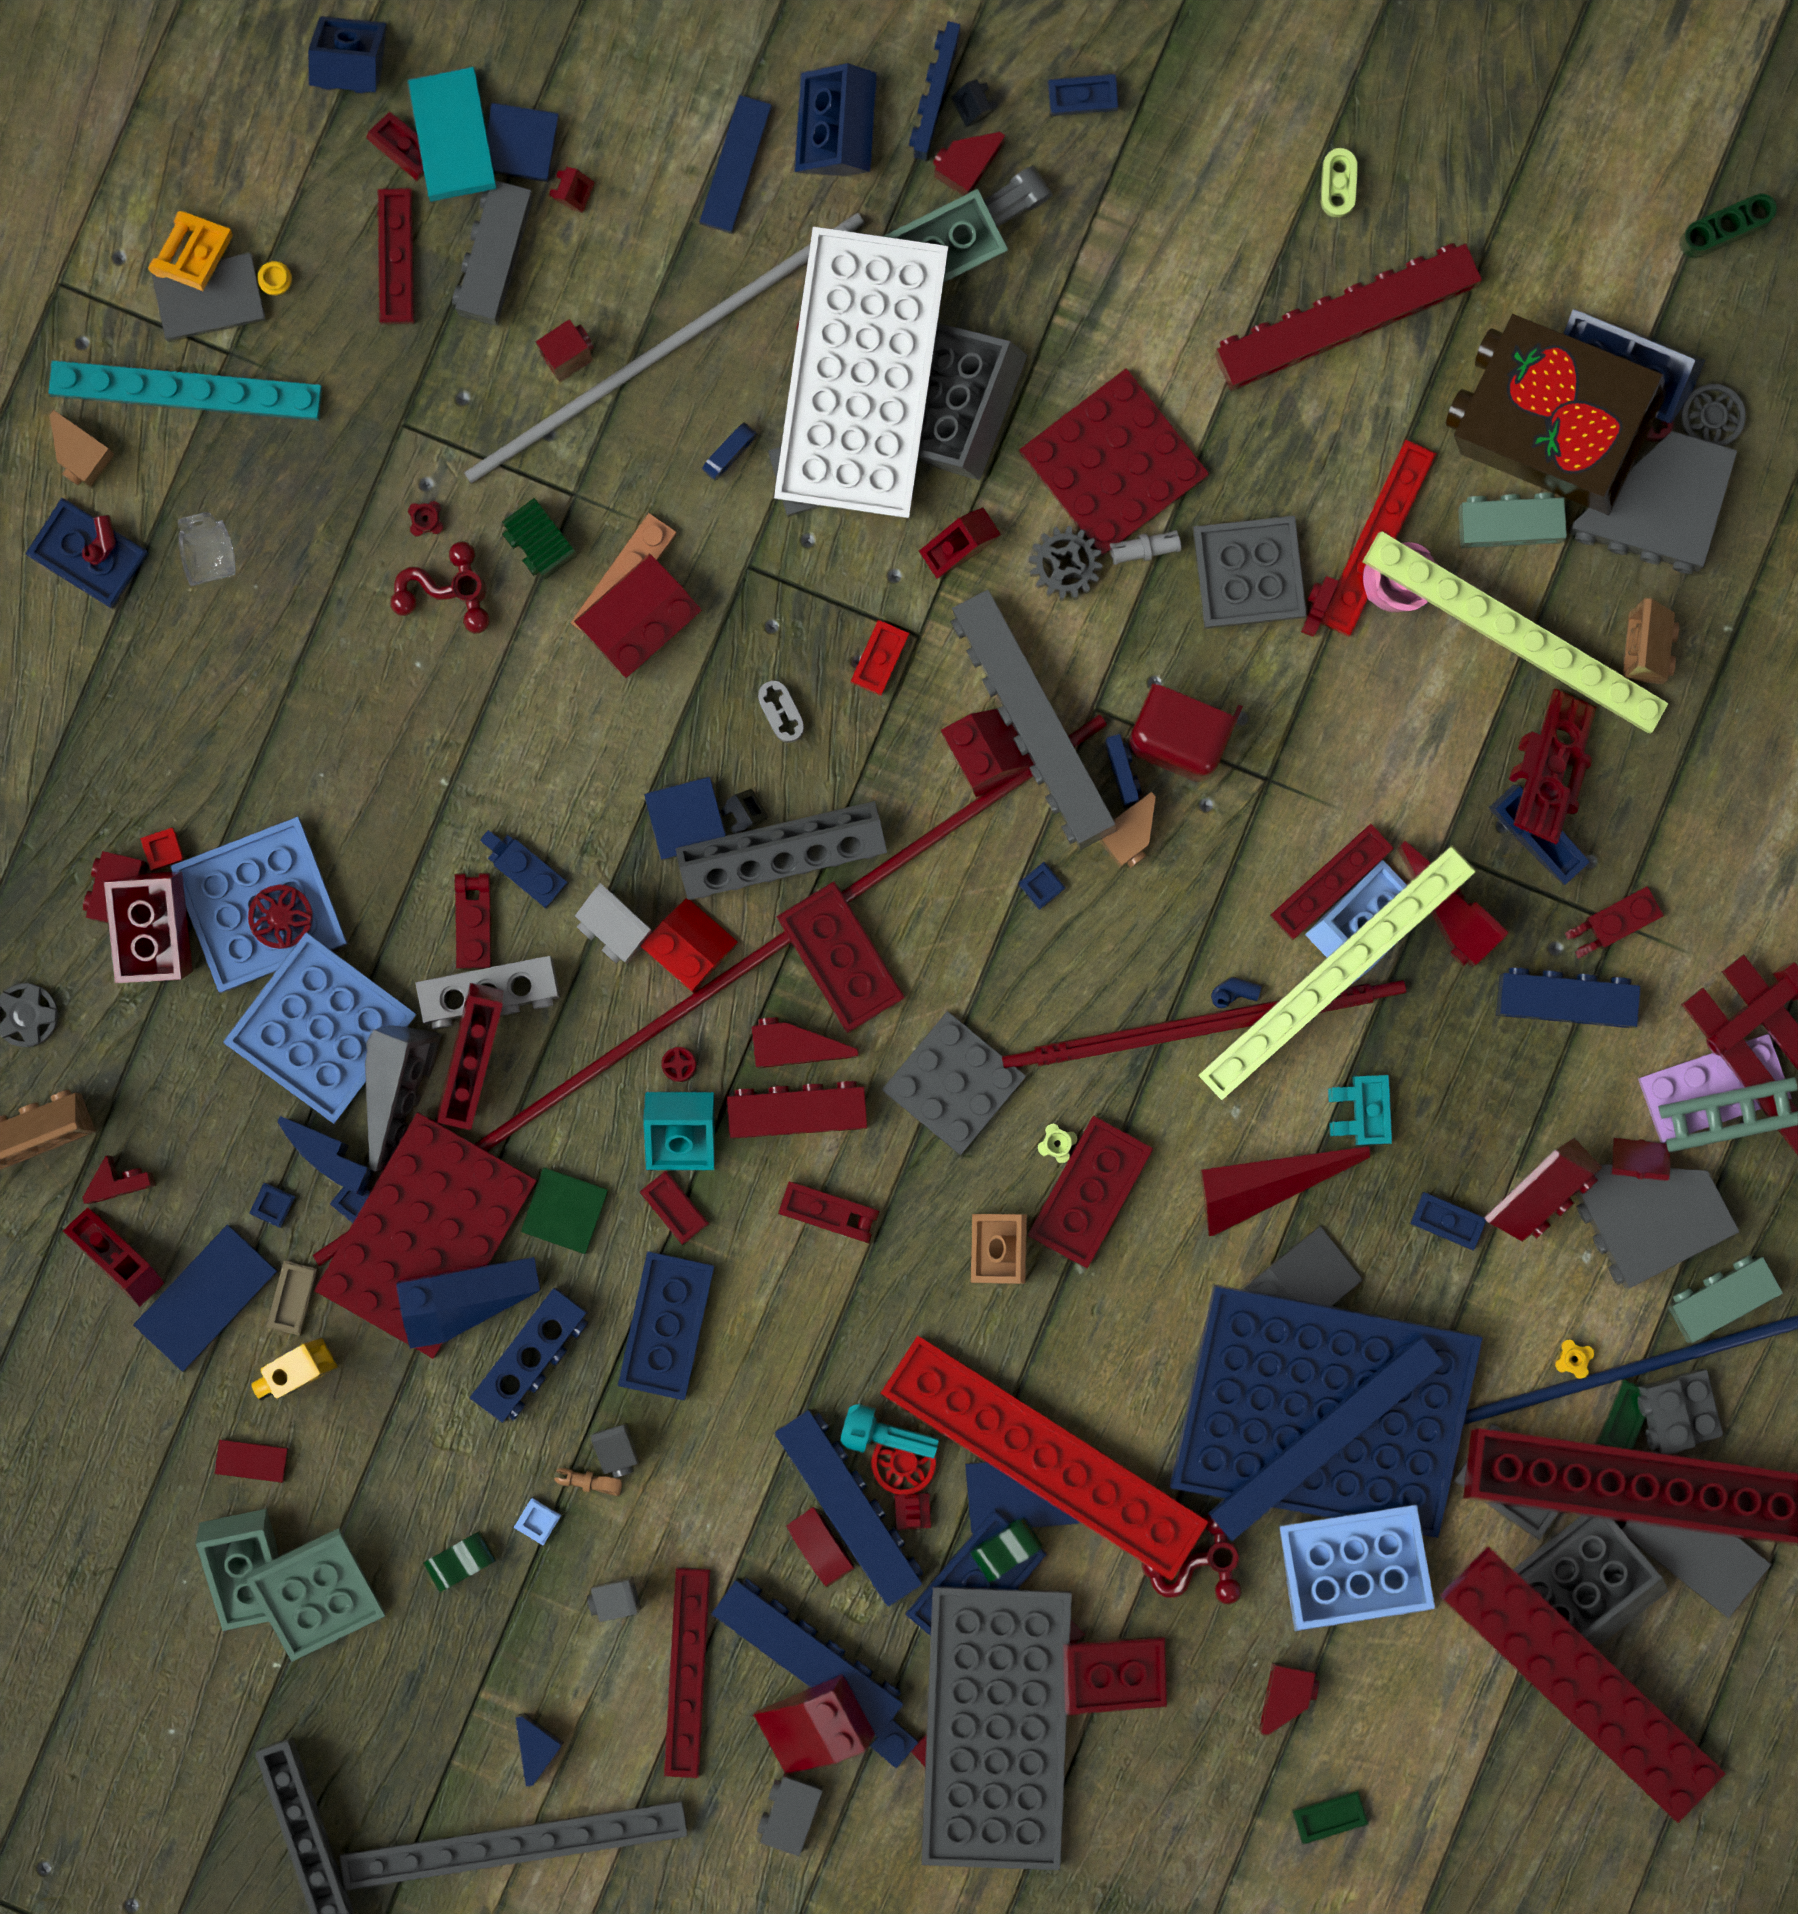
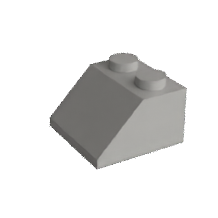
(613, 924)

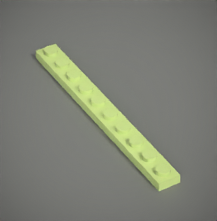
(1514, 632)
(1337, 972)

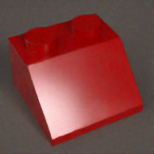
(689, 945)

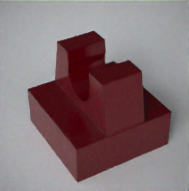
(573, 189)
(912, 1511)

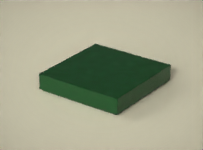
(564, 1211)

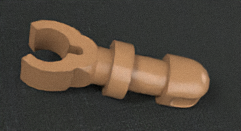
(589, 1481)

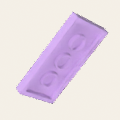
(1702, 1078)

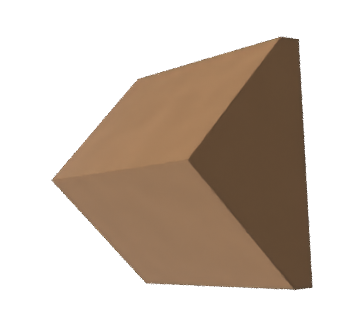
(998, 1248)

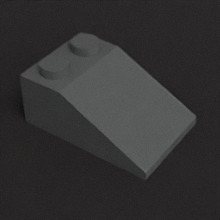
(1308, 1272)

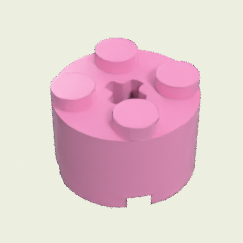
(1389, 594)

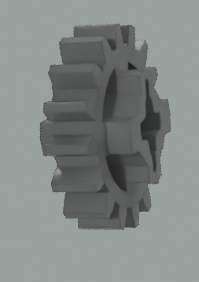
(1079, 569)

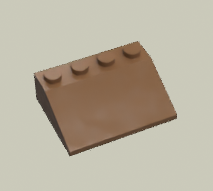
(43, 1128)

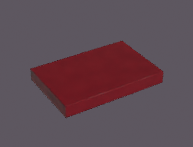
(1115, 1675)

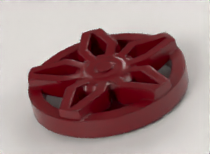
(280, 916)

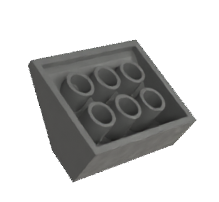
(967, 399)
(1593, 1577)

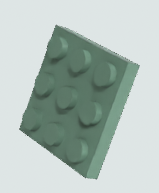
(315, 1594)

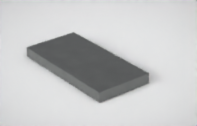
(1710, 1564)

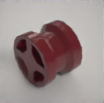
(674, 1066)

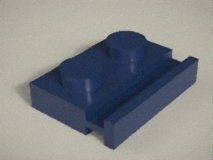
(1120, 757)

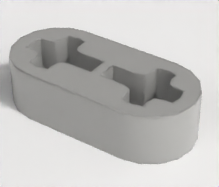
(788, 708)

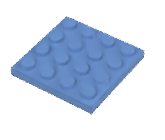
(225, 882)
(314, 1026)

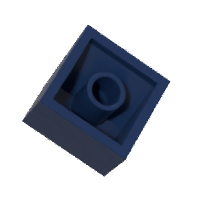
(346, 54)

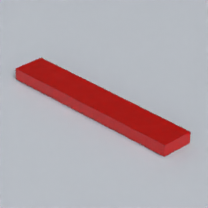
(1386, 517)

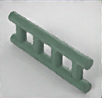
(1712, 1103)

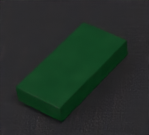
(1623, 1419)
(1330, 1817)

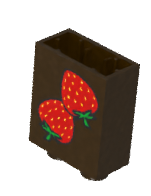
(1557, 412)

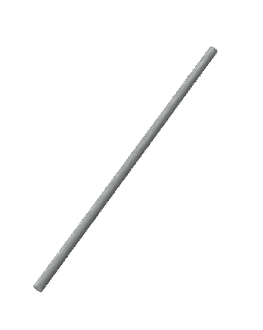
(649, 357)

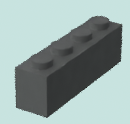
(494, 253)

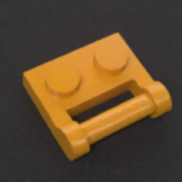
(199, 254)

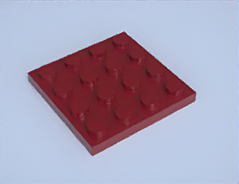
(1113, 462)

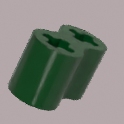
(1006, 1549)
(459, 1561)

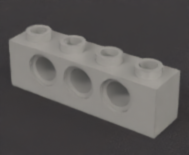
(540, 972)

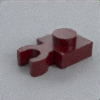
(1320, 596)

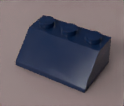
(835, 121)

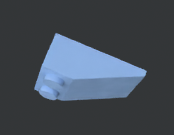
(1356, 909)

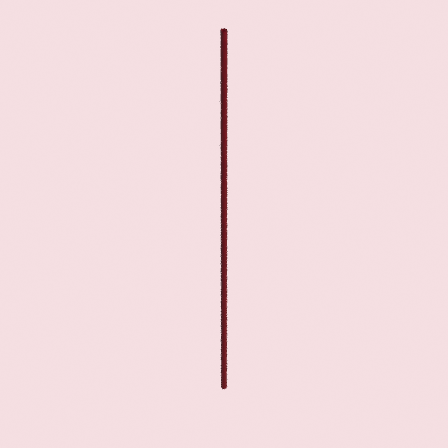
(744, 966)

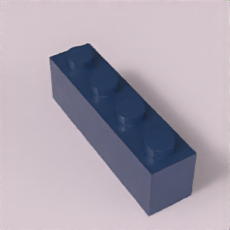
(1568, 1000)

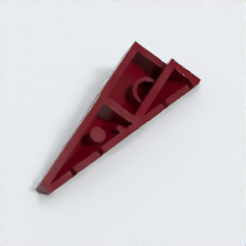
(1249, 1188)

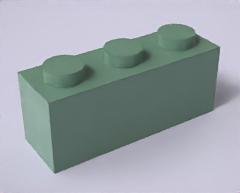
(1512, 521)
(1724, 1298)

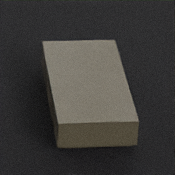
(292, 1298)

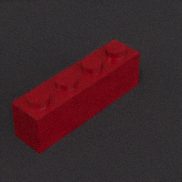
(470, 1056)
(796, 1112)

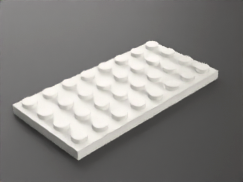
(861, 372)

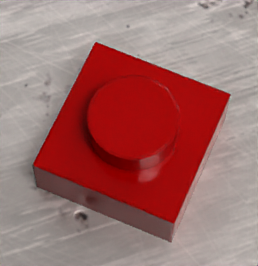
(162, 849)

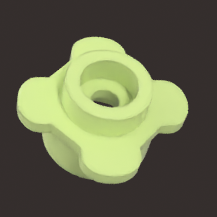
(1052, 1134)

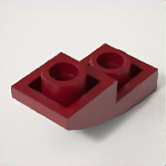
(820, 1547)

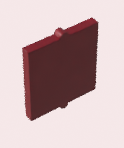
(1640, 1159)

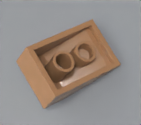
(1649, 643)

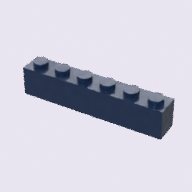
(849, 1508)
(801, 1652)

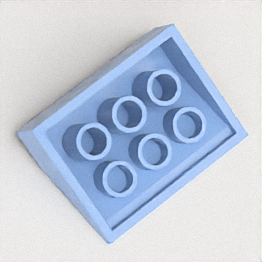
(1356, 1568)

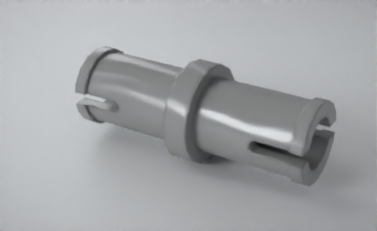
(1145, 547)

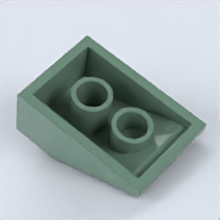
(227, 1552)

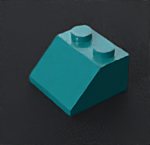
(679, 1130)

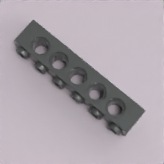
(765, 844)
(303, 1828)

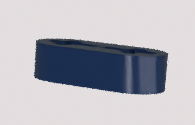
(729, 451)

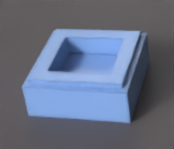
(537, 1521)

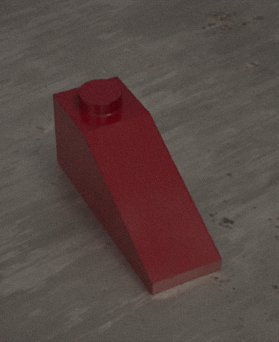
(789, 1045)
(114, 1257)

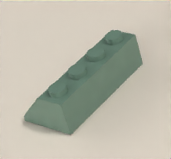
(963, 227)

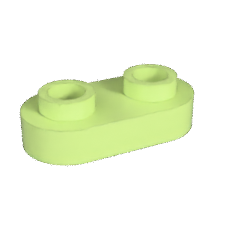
(1339, 184)

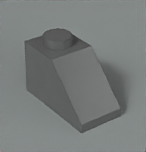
(615, 1450)
(614, 1599)

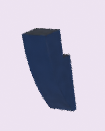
(1560, 859)
(327, 1156)

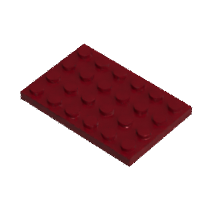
(429, 1213)

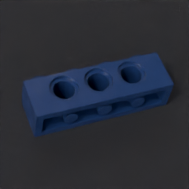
(490, 1391)

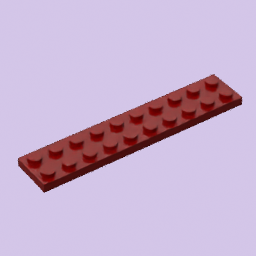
(1044, 1458)

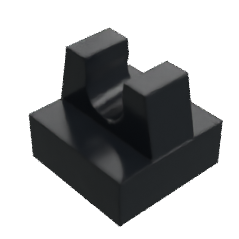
(973, 103)
(745, 809)

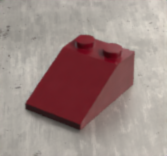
(816, 1726)

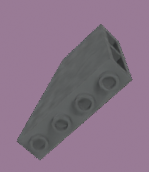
(1665, 505)
(1653, 1222)

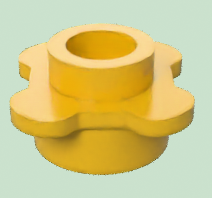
(1565, 1362)

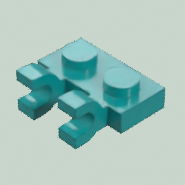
(1371, 1110)

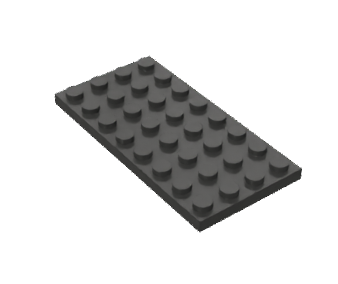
(995, 1728)

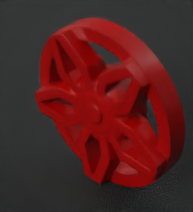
(902, 1464)

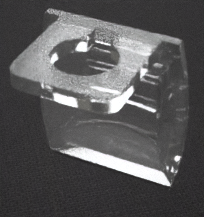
(205, 549)

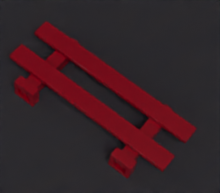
(1762, 1007)

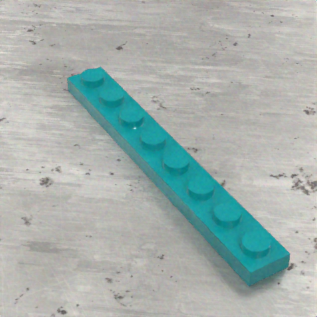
(185, 390)

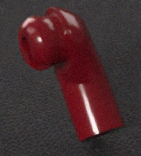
(103, 543)

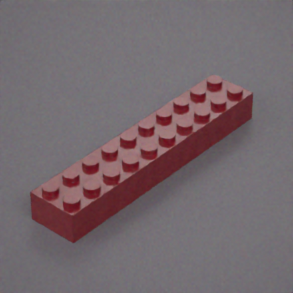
(1632, 1486)

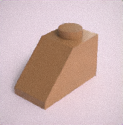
(78, 451)
(1132, 833)

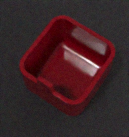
(1181, 733)

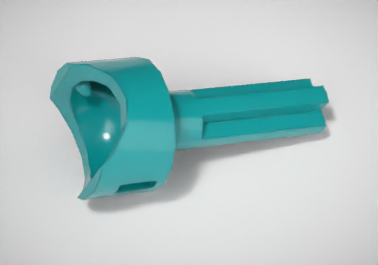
(861, 1428)

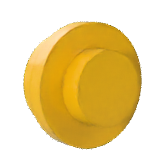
(274, 278)

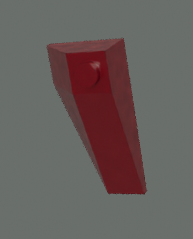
(1464, 926)

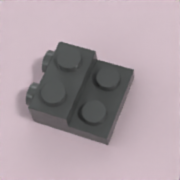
(1679, 1412)

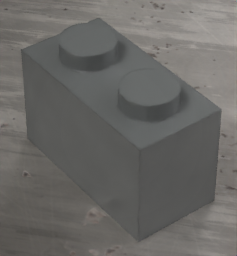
(790, 1814)

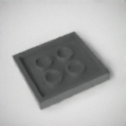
(1249, 572)
(953, 1083)

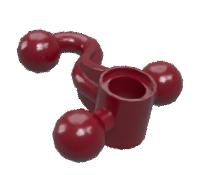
(462, 556)
(1226, 1590)

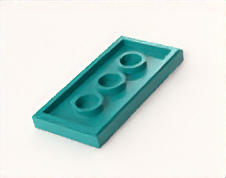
(452, 134)

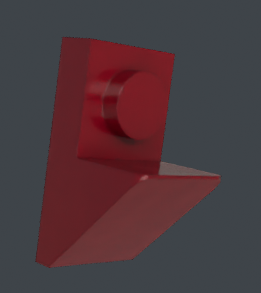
(107, 1185)

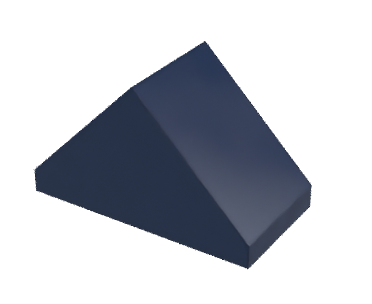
(536, 1747)

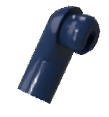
(1233, 989)

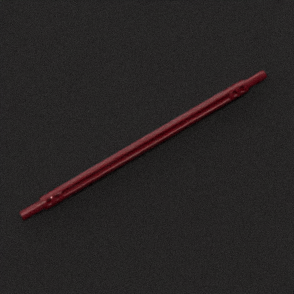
(1183, 1028)

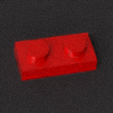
(879, 658)

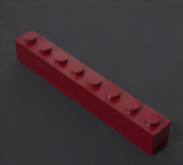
(1348, 316)

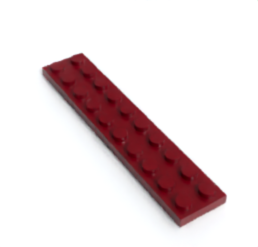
(1582, 1684)

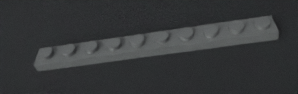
(513, 1845)

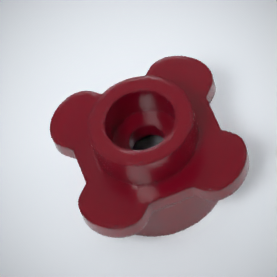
(417, 512)

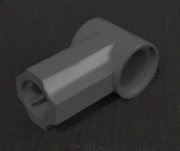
(1024, 192)

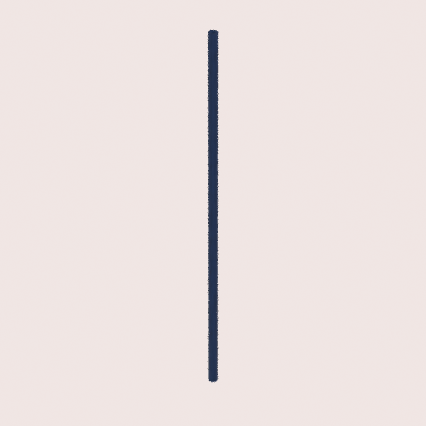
(1631, 1369)

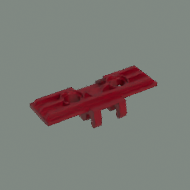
(1545, 759)

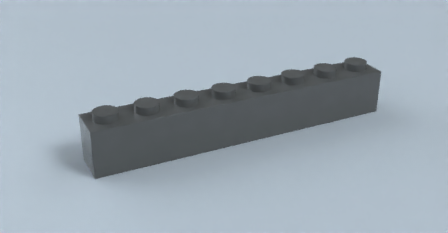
(1033, 719)

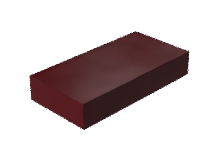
(674, 1207)
(251, 1461)

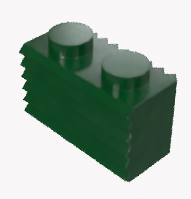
(538, 538)

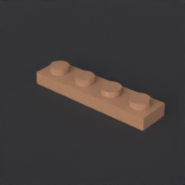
(650, 538)

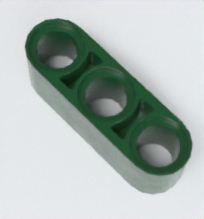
(1739, 214)

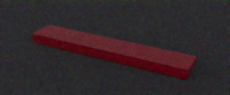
(687, 1672)

